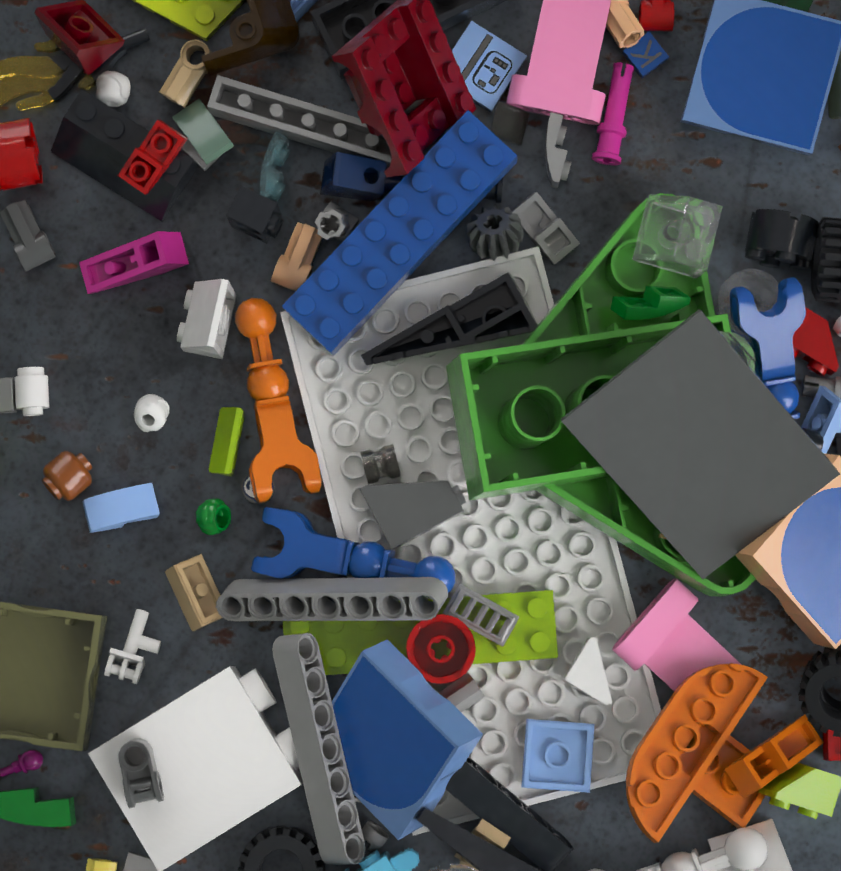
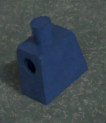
(345, 177)

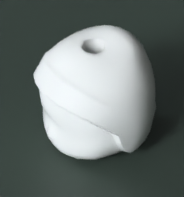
(113, 88)
(151, 412)

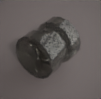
(388, 462)

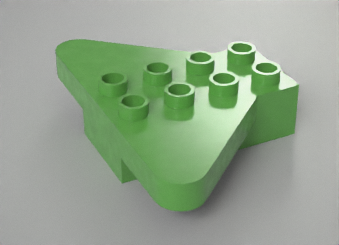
(514, 400)

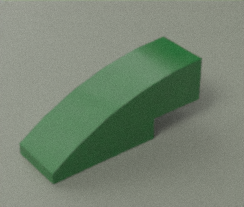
(26, 808)

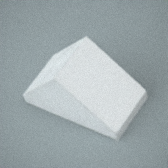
(589, 674)

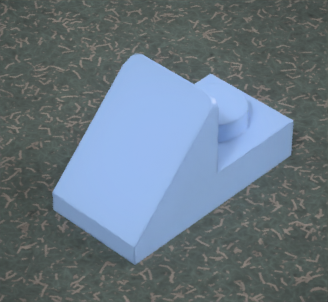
(824, 416)

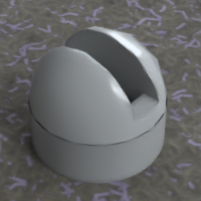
(374, 835)

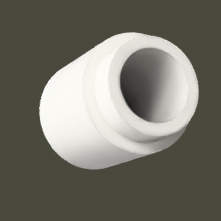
(31, 391)

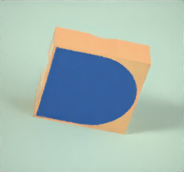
(803, 562)

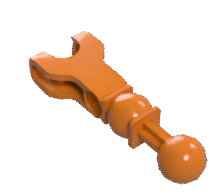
(273, 413)

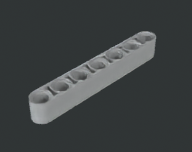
(345, 593)
(318, 749)

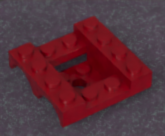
(394, 64)

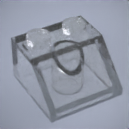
(677, 234)

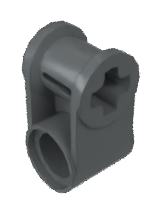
(140, 775)

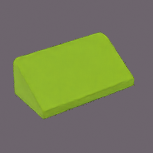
(227, 441)

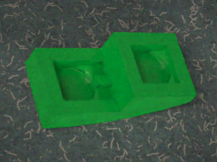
(655, 303)

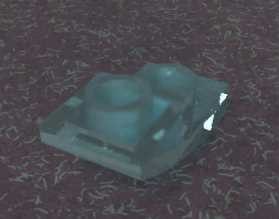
(270, 178)

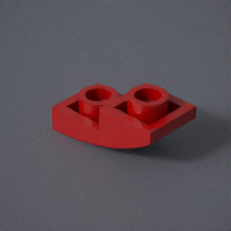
(152, 157)

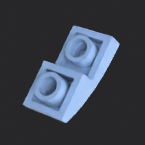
(120, 507)

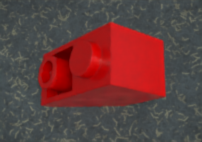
(815, 344)

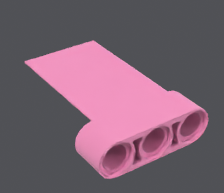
(564, 62)
(670, 638)

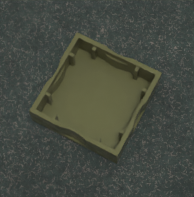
(49, 674)

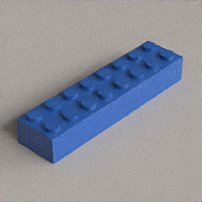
(400, 233)

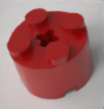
(19, 155)
(459, 639)

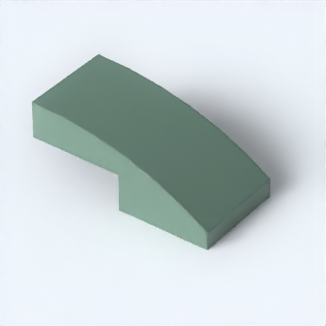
(203, 131)

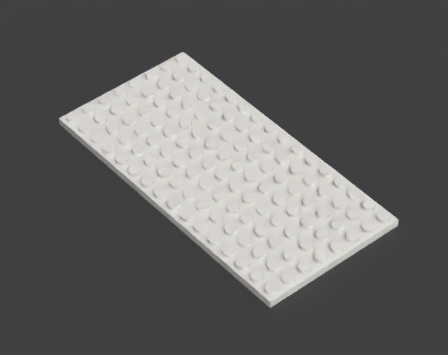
(497, 541)

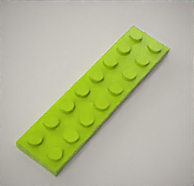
(530, 639)

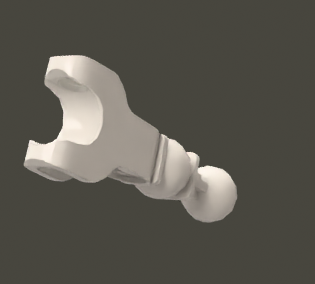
(743, 849)

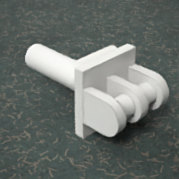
(128, 655)

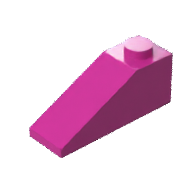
(134, 261)

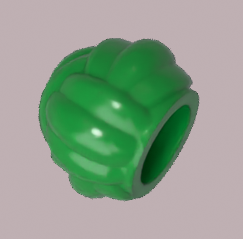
(213, 516)

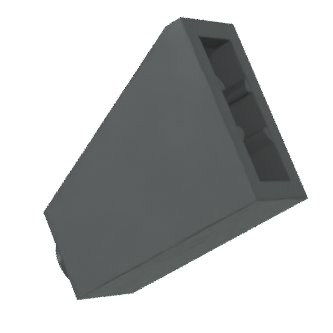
(412, 508)

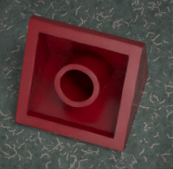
(79, 33)

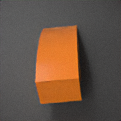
(774, 756)

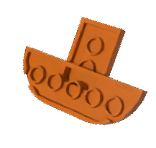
(691, 749)

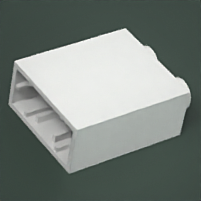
(213, 762)

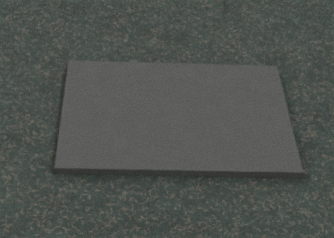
(700, 444)

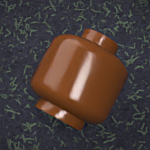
(67, 475)

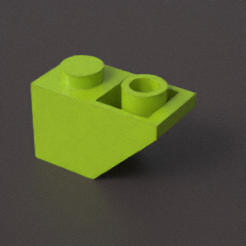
(804, 787)

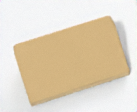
(195, 591)

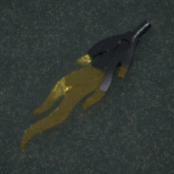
(53, 73)

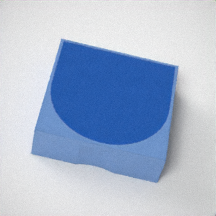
(764, 73)
(398, 737)

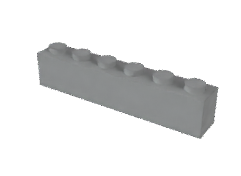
(295, 119)

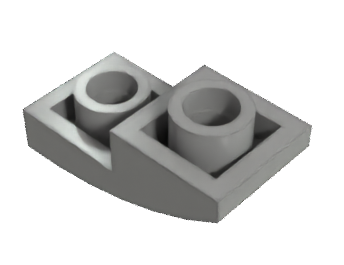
(556, 165)

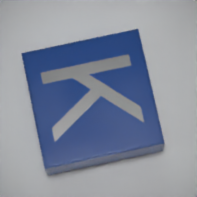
(646, 55)

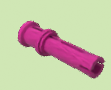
(612, 129)

